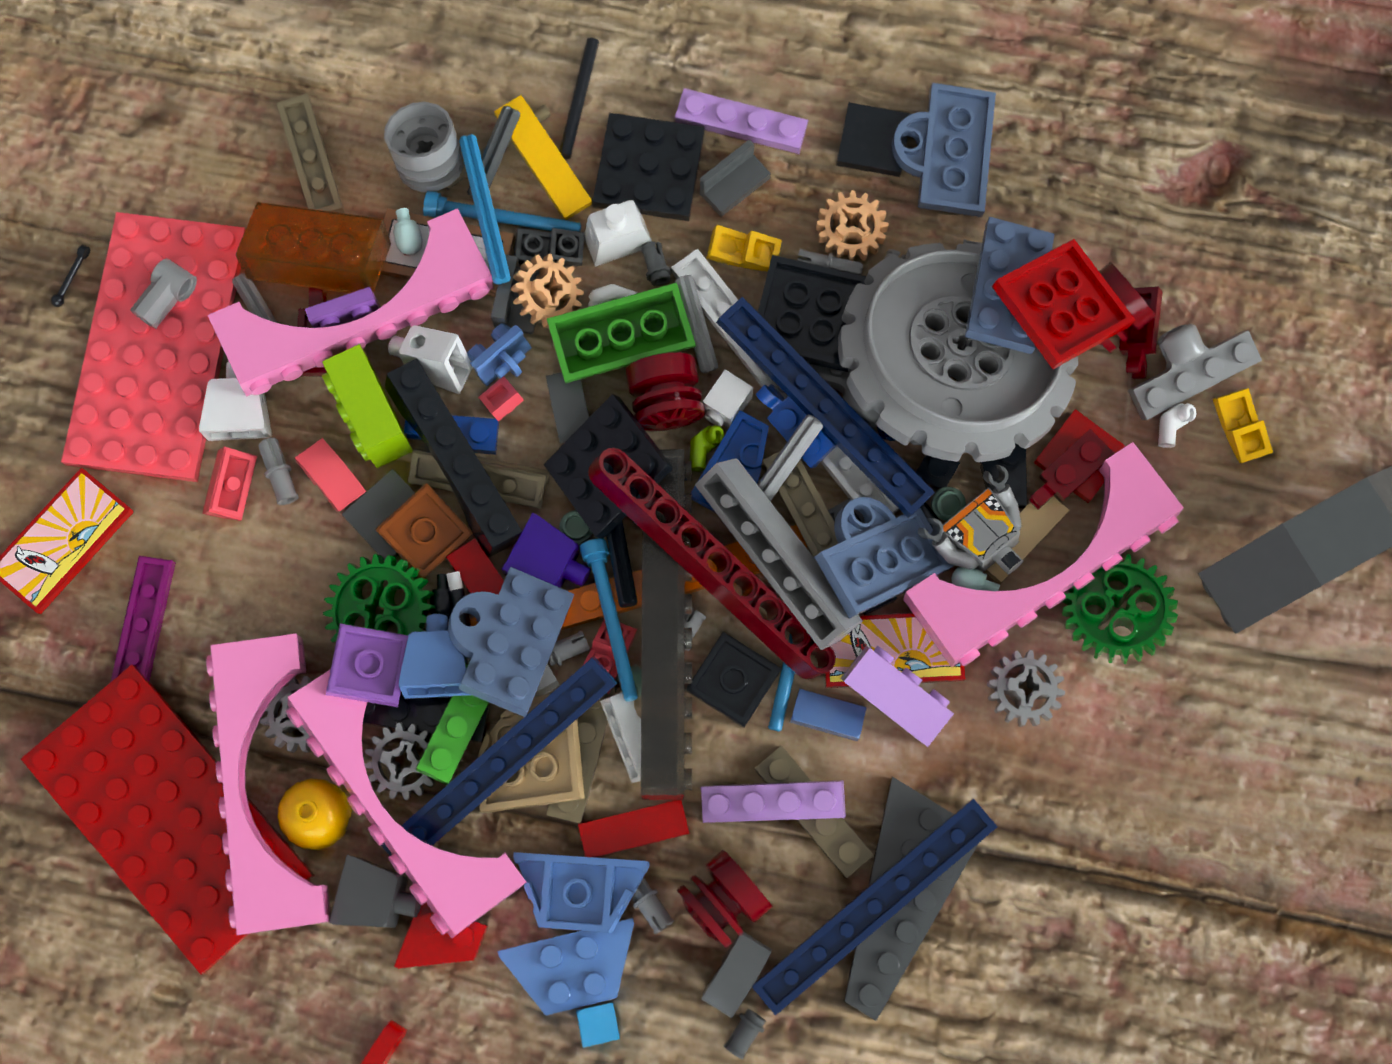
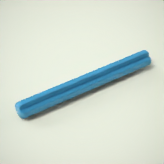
(484, 209)

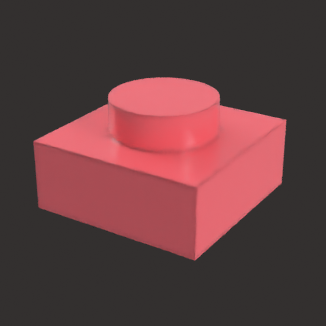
(501, 398)

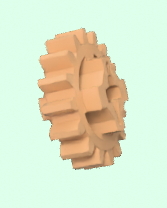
(852, 212)
(556, 281)

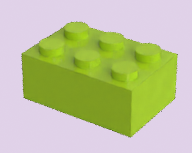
(365, 407)

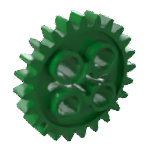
(350, 604)
(1144, 626)

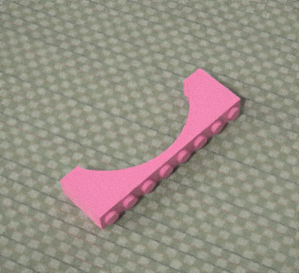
(275, 352)
(967, 619)
(452, 885)
(263, 887)

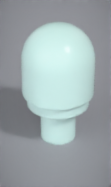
(407, 233)
(973, 579)

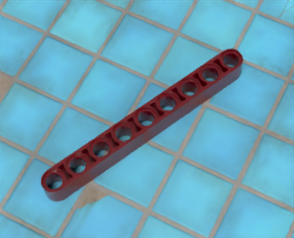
(695, 562)

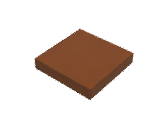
(424, 530)

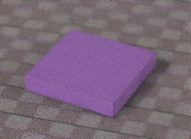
(367, 665)

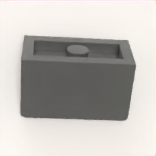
(733, 179)
(504, 309)

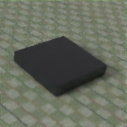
(868, 139)
(733, 679)

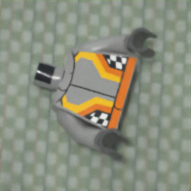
(981, 530)

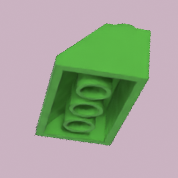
(620, 332)

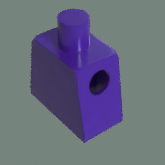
(547, 554)

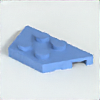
(579, 890)
(571, 967)

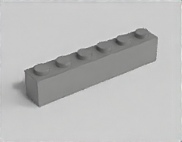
(776, 551)

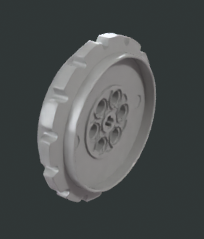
(915, 395)

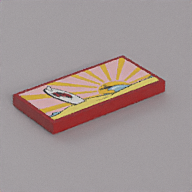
(61, 540)
(900, 637)

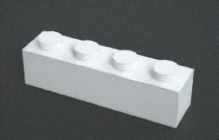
(627, 732)

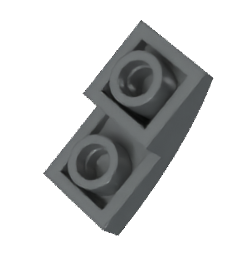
(558, 243)
(567, 405)
(736, 974)

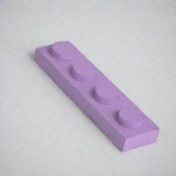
(741, 121)
(773, 801)

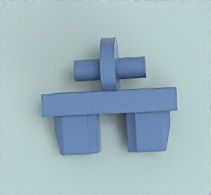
(501, 356)

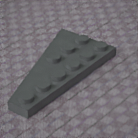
(889, 950)

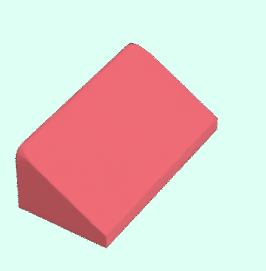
(229, 484)

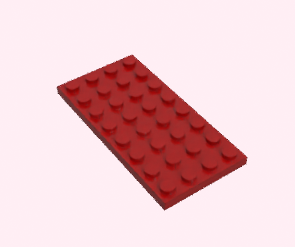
(152, 810)

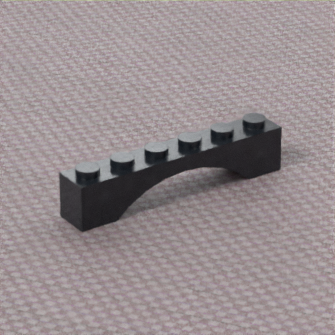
(429, 417)

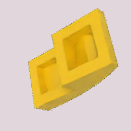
(742, 249)
(1241, 426)

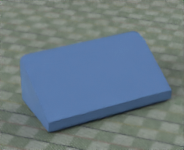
(828, 715)

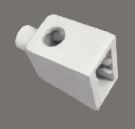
(615, 232)
(437, 352)
(232, 415)

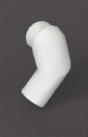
(608, 293)
(1172, 421)

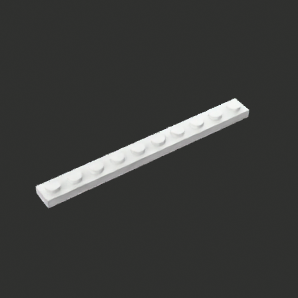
(716, 300)

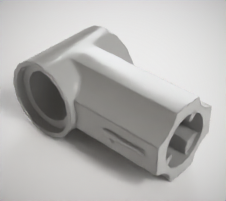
(167, 286)

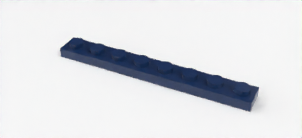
(820, 400)
(510, 753)
(874, 906)

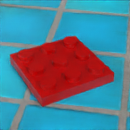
(1063, 303)

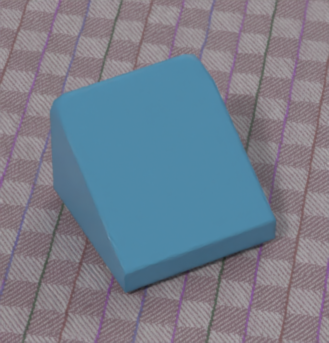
(598, 1024)

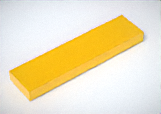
(546, 162)

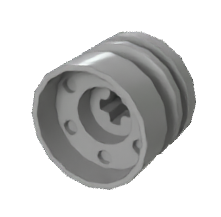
(424, 146)

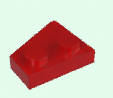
(427, 946)

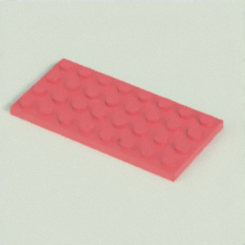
(144, 384)

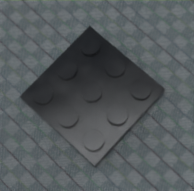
(649, 164)
(807, 307)
(606, 428)

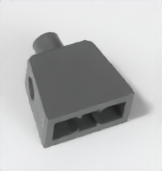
(371, 896)

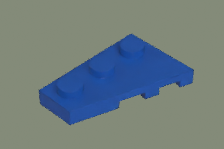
(743, 441)

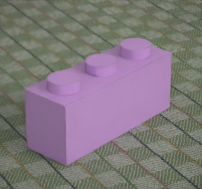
(898, 694)

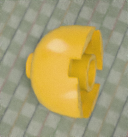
(314, 814)

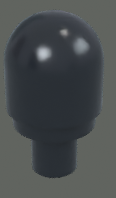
(442, 597)

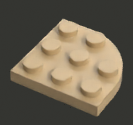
(547, 778)

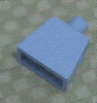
(432, 662)

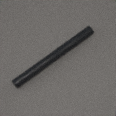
(578, 98)

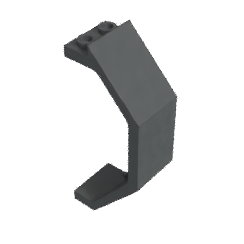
(1303, 552)

